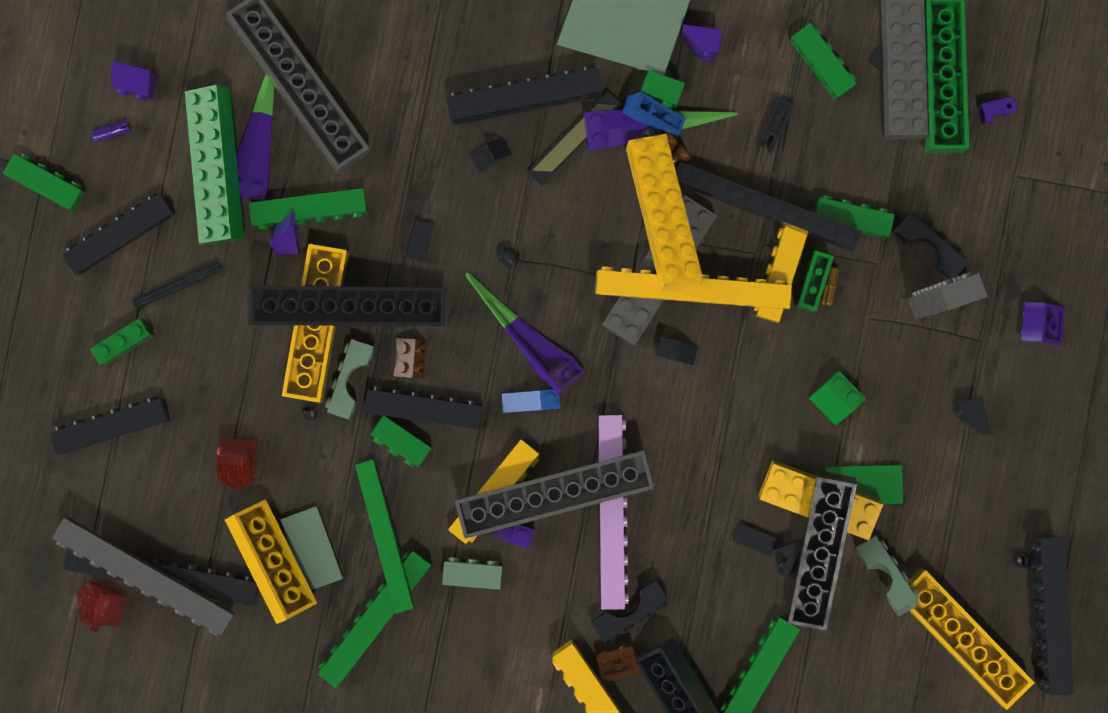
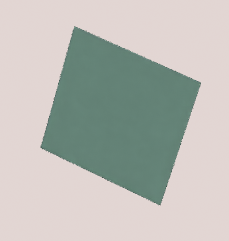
(625, 30)

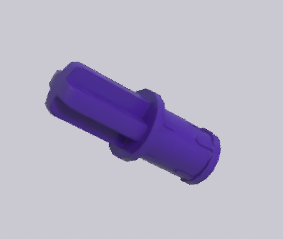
(110, 131)

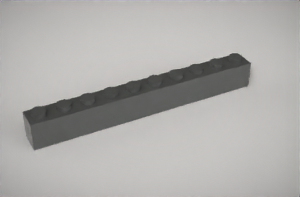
(144, 576)

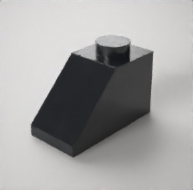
(677, 351)
(973, 414)

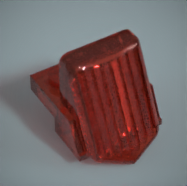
(237, 462)
(99, 606)

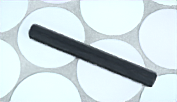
(177, 285)

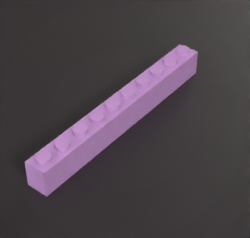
(612, 521)

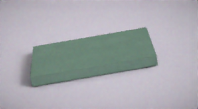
(312, 547)

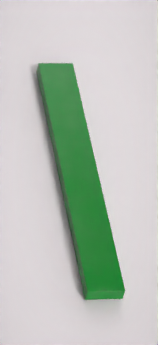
(384, 536)

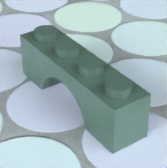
(342, 402)
(874, 556)

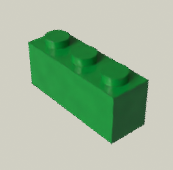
(814, 281)
(122, 342)
(400, 442)

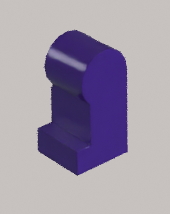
(1000, 107)

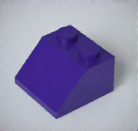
(702, 41)
(133, 81)
(1043, 323)

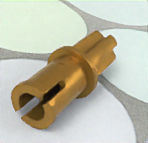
(830, 286)

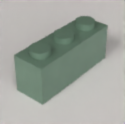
(472, 573)

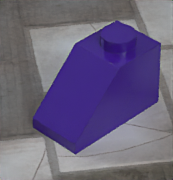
(286, 237)
(517, 534)

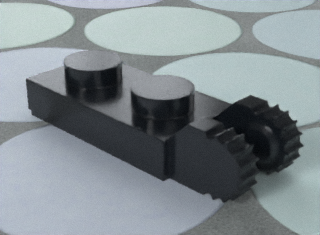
(776, 122)

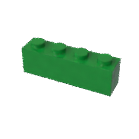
(822, 61)
(47, 184)
(861, 217)

